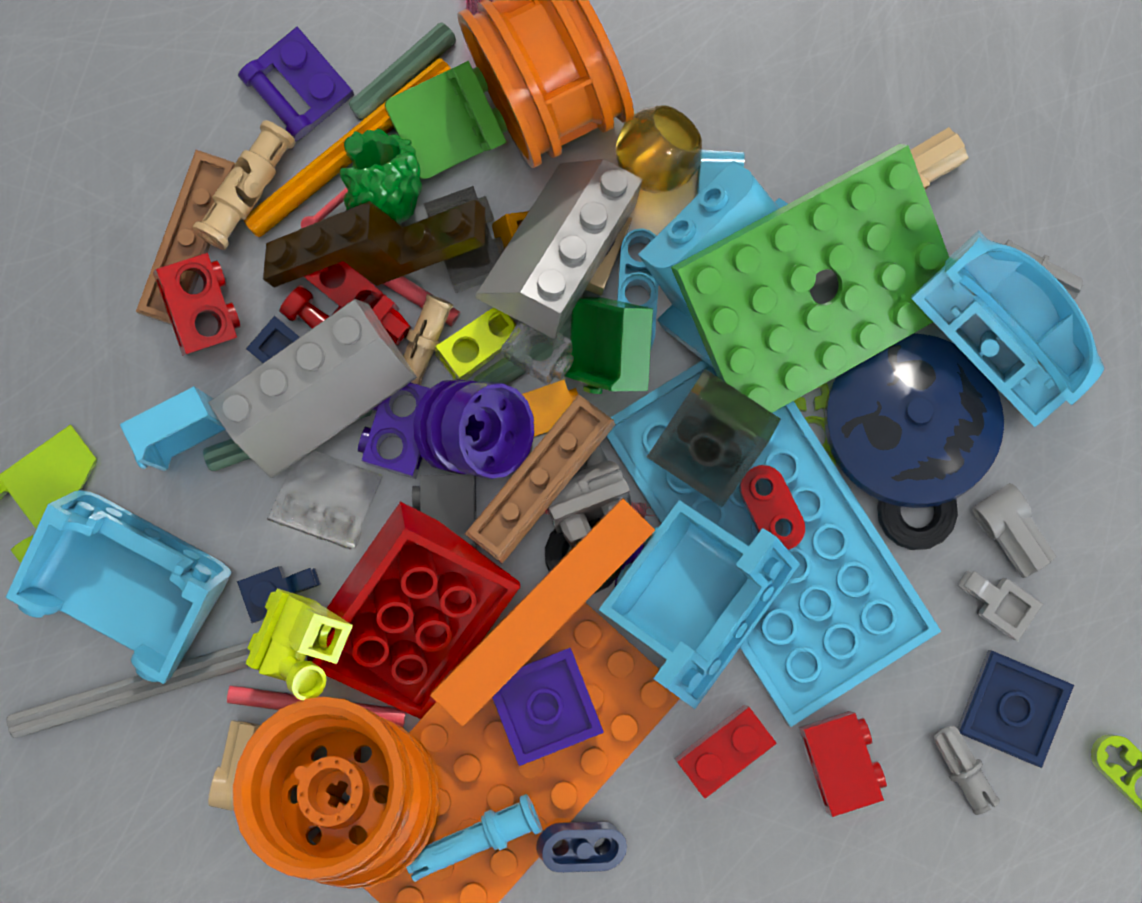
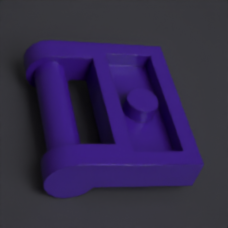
(308, 76)

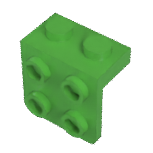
(447, 119)

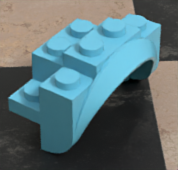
(1011, 322)

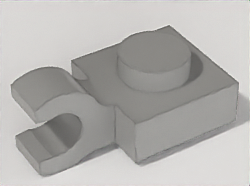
(1005, 606)

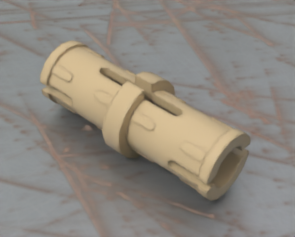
(426, 335)

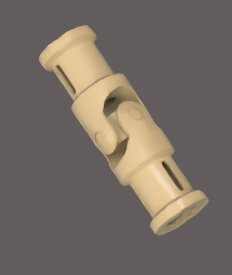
(247, 179)

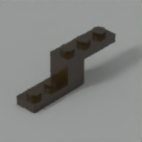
(375, 243)

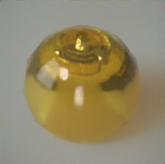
(660, 148)

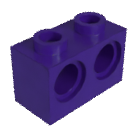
(387, 425)

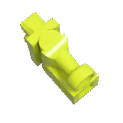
(288, 634)

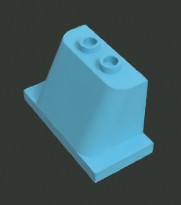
(715, 213)
(697, 597)

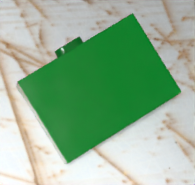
(610, 345)

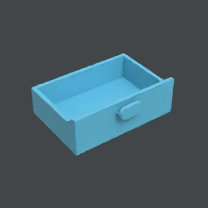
(171, 428)

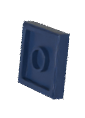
(1015, 708)

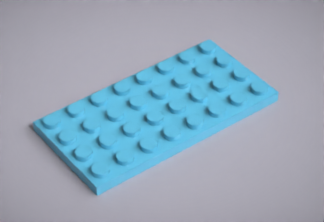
(847, 600)

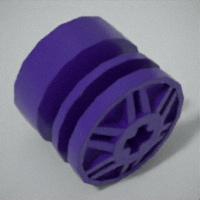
(474, 428)

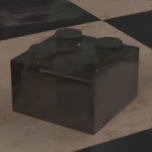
(714, 438)

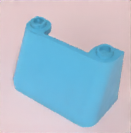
(119, 580)

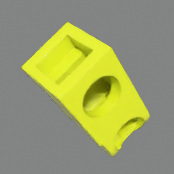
(475, 344)

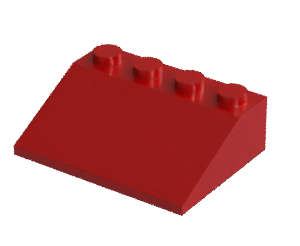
(415, 610)

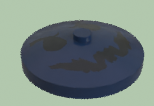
(915, 423)

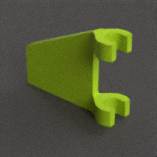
(45, 476)

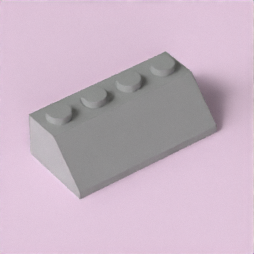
(561, 243)
(313, 388)

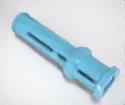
(492, 831)

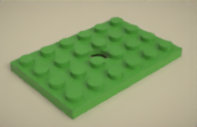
(756, 284)

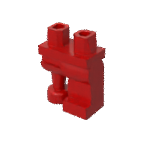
(342, 286)

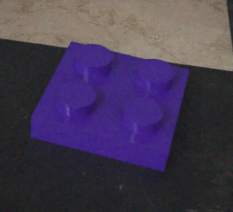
(546, 707)

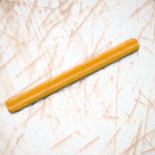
(325, 165)

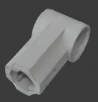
(1008, 519)

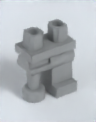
(586, 495)

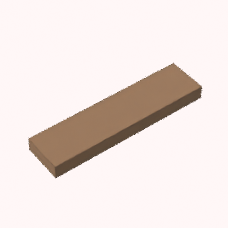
(180, 240)
(540, 479)

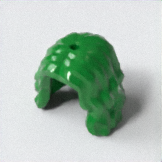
(383, 173)

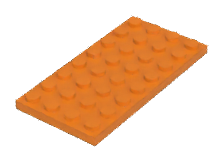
(482, 774)

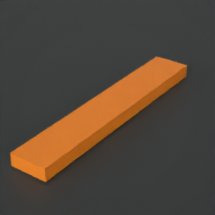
(542, 612)

